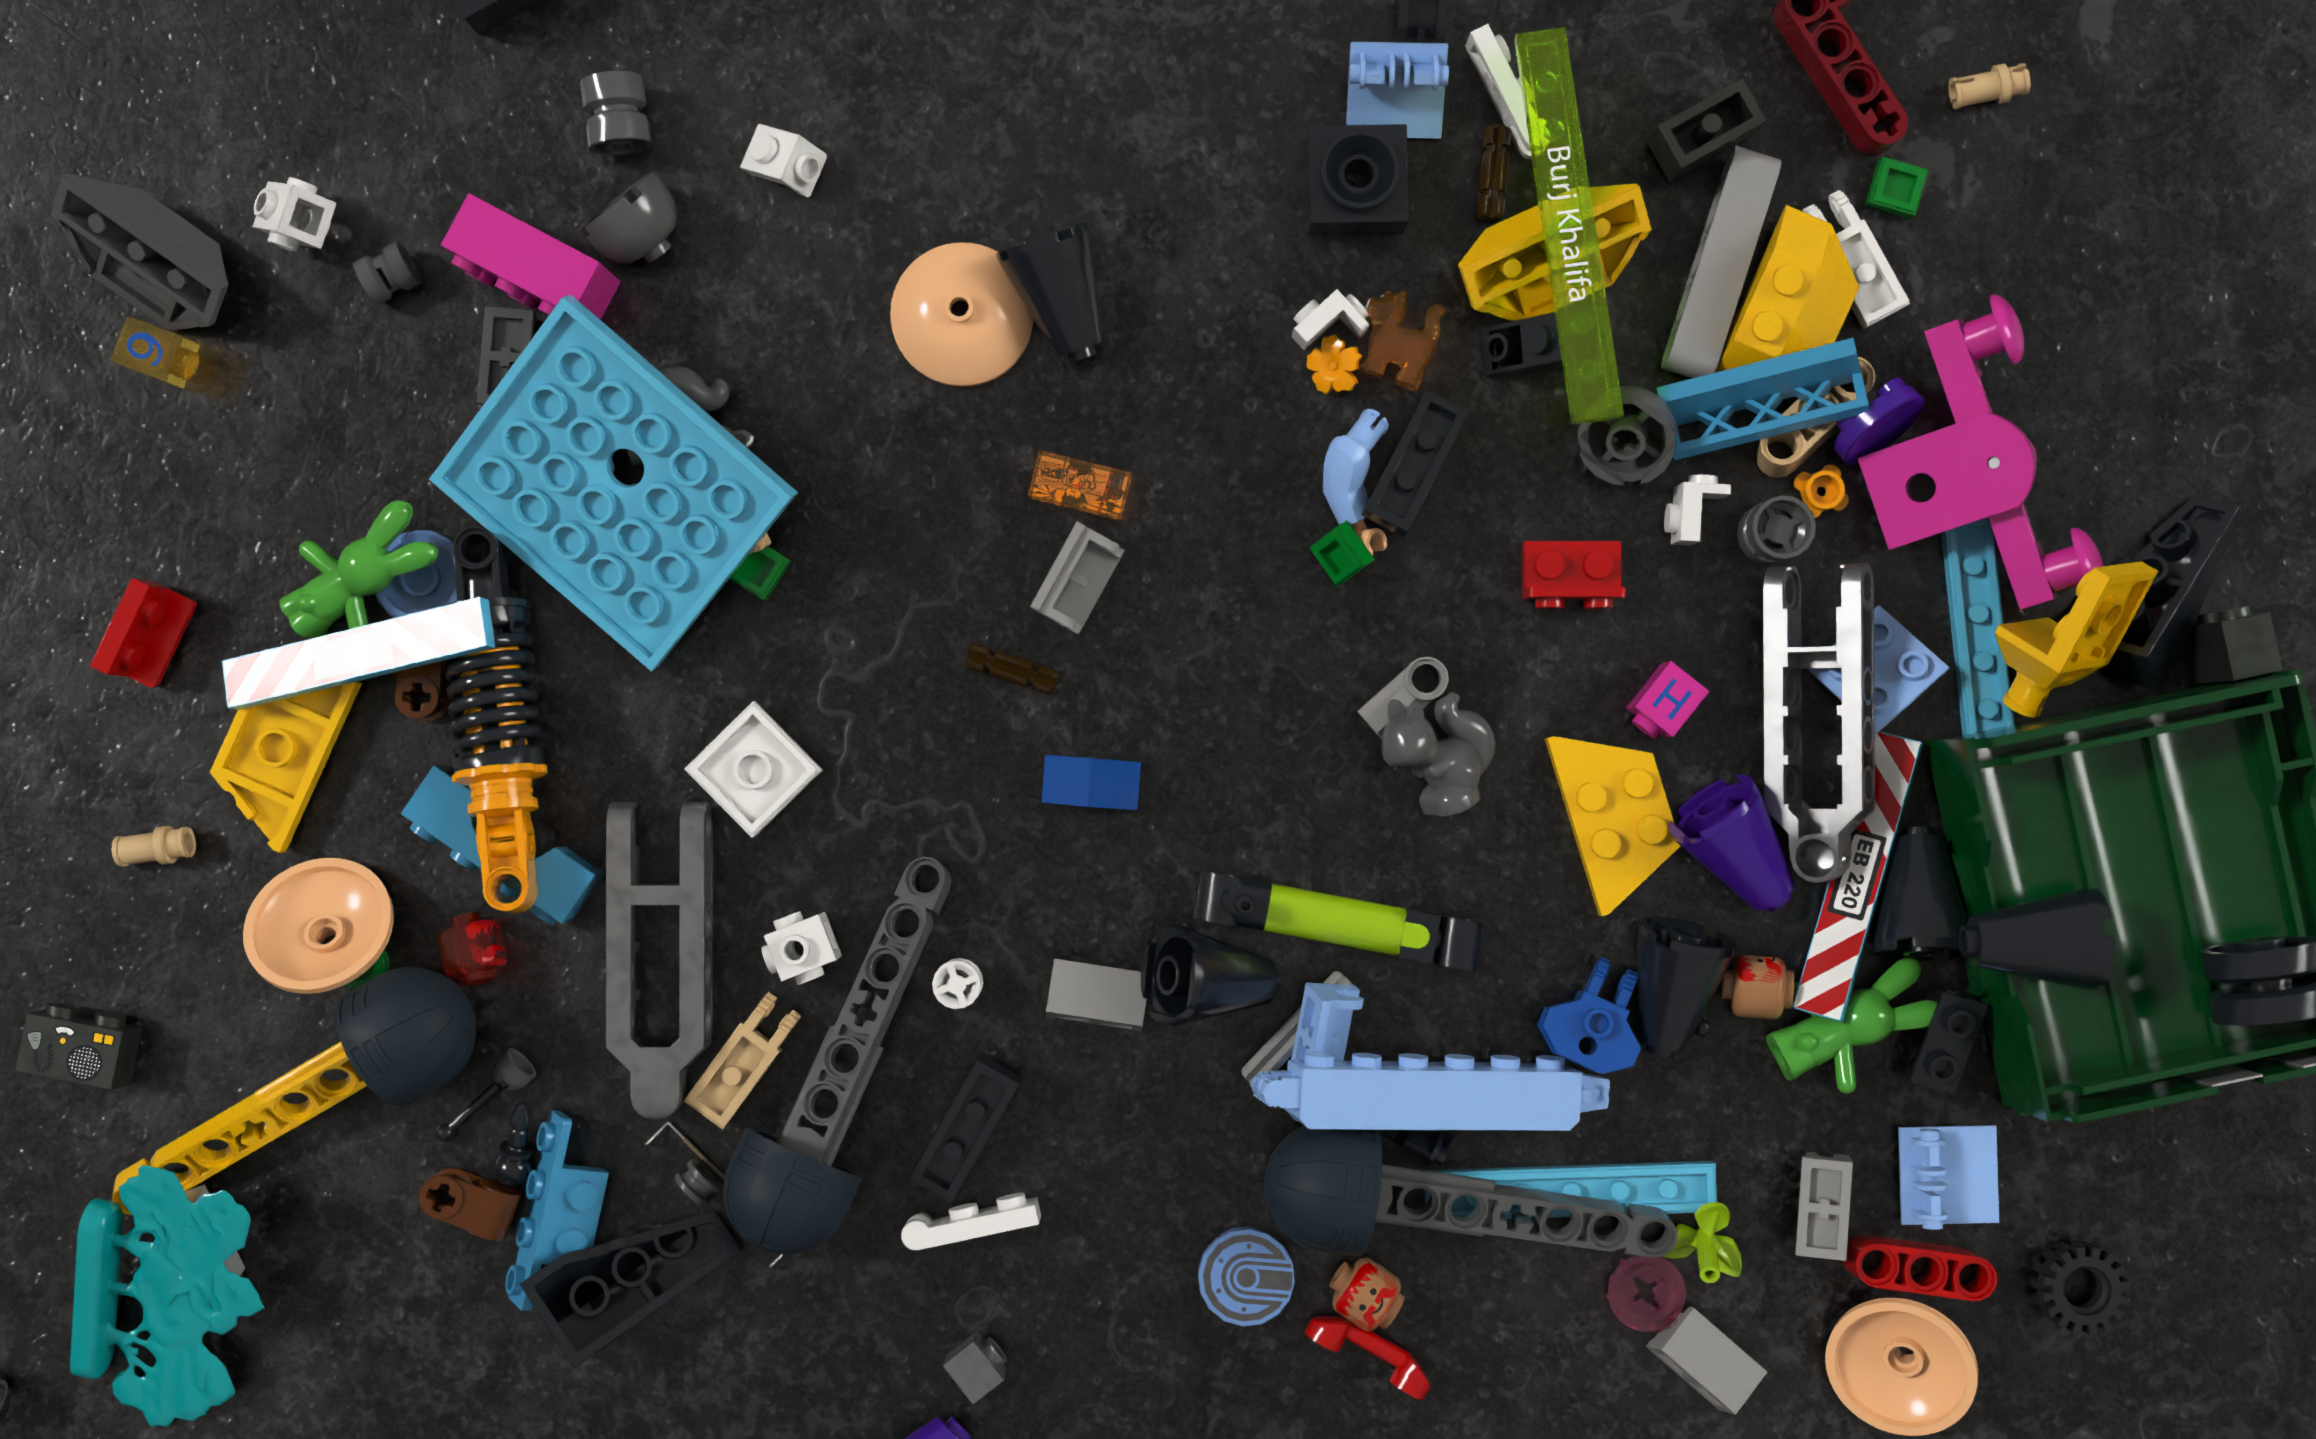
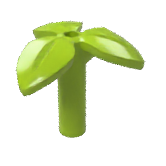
(1714, 1251)

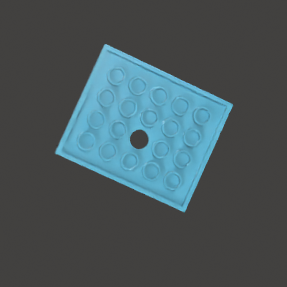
(544, 483)

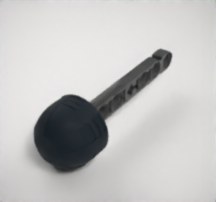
(1333, 1188)
(787, 1189)

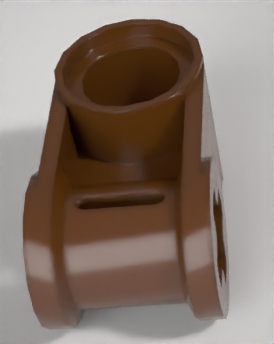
(415, 683)
(478, 1204)

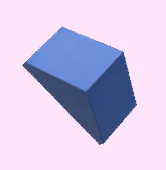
(1091, 782)

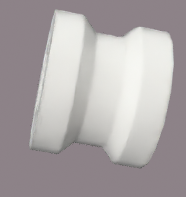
(950, 986)

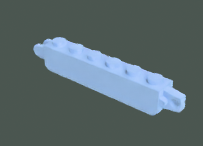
(1432, 1094)

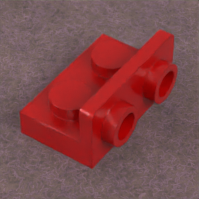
(1572, 572)
(144, 632)

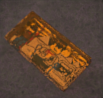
(1080, 485)

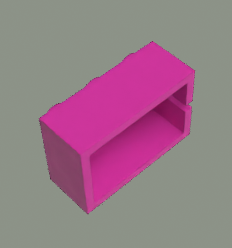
(525, 260)

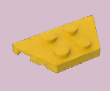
(278, 756)
(1615, 815)

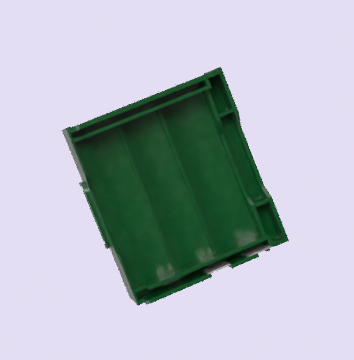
(2195, 833)

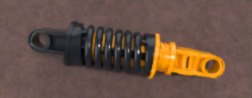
(493, 725)

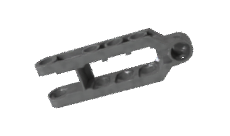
(1818, 836)
(659, 1073)

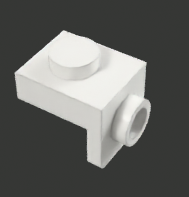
(784, 159)
(1318, 318)
(1684, 515)

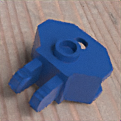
(1598, 1020)

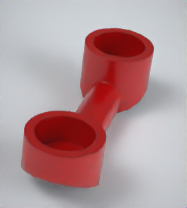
(1332, 1332)

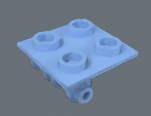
(1398, 86)
(1901, 669)
(1948, 1175)

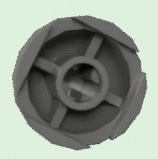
(634, 223)
(1634, 445)

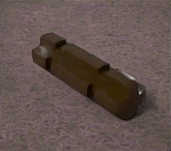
(1494, 172)
(1011, 668)

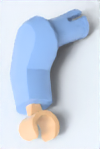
(1345, 474)

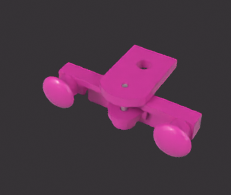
(1978, 466)

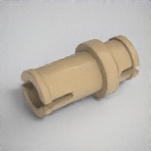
(1996, 85)
(162, 845)

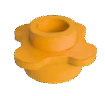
(1831, 481)

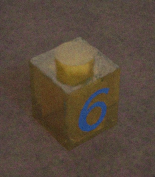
(156, 352)

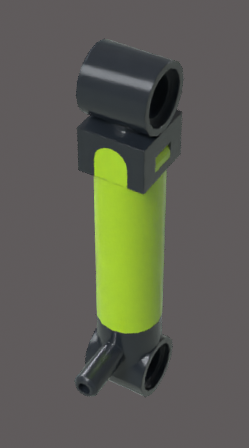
(1339, 920)

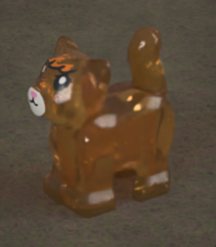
(1398, 345)

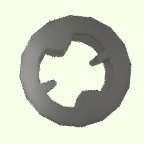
(698, 1182)

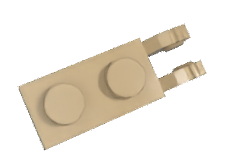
(739, 1065)

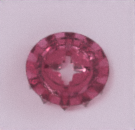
(1640, 1314)

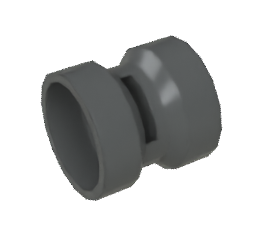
(387, 273)

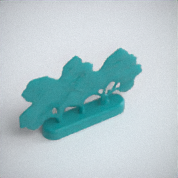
(180, 1290)

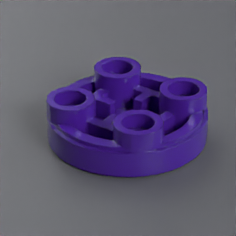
(1884, 423)

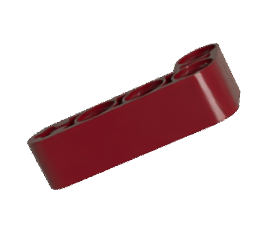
(1849, 64)

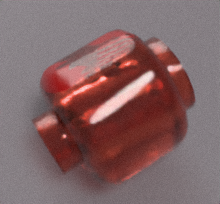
(472, 949)

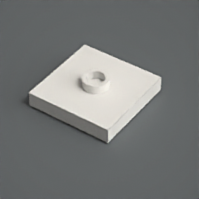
(753, 769)

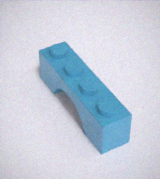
(442, 814)

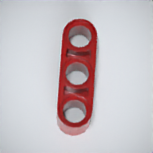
(1941, 1273)

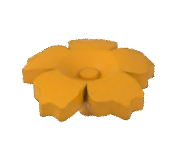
(1334, 365)

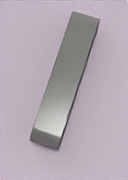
(1721, 263)

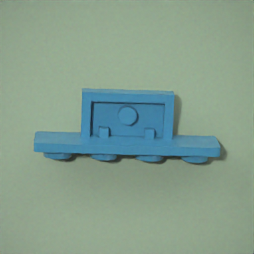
(560, 1210)

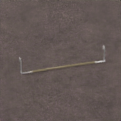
(703, 1157)

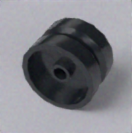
(2264, 980)

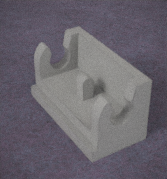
(1077, 578)
(1096, 995)
(1824, 1206)
(1707, 1360)

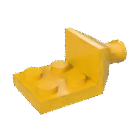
(2081, 643)

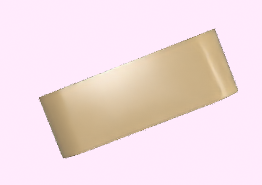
(1807, 440)

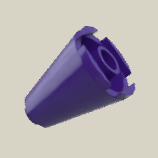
(1736, 842)

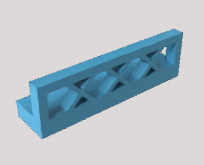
(1767, 384)

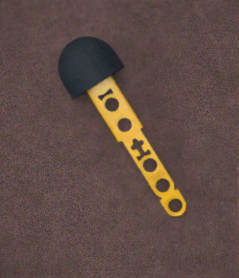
(396, 1036)

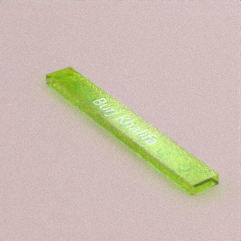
(1568, 226)

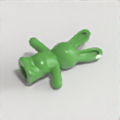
(360, 571)
(1865, 1023)

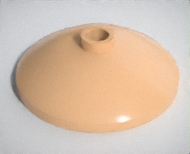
(965, 347)
(304, 908)
(1896, 1389)

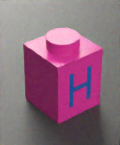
(1666, 701)

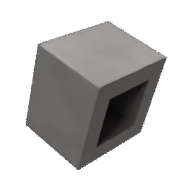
(976, 1366)

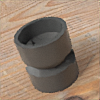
(615, 104)
(1776, 530)

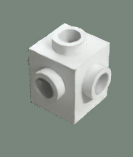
(293, 214)
(818, 945)

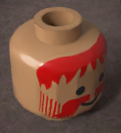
(1758, 987)
(1366, 1294)

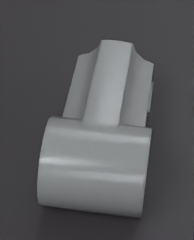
(1402, 689)

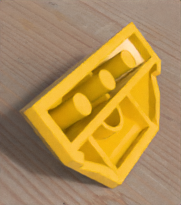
(1508, 262)
(1795, 294)

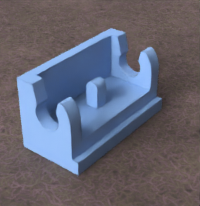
(1325, 1019)

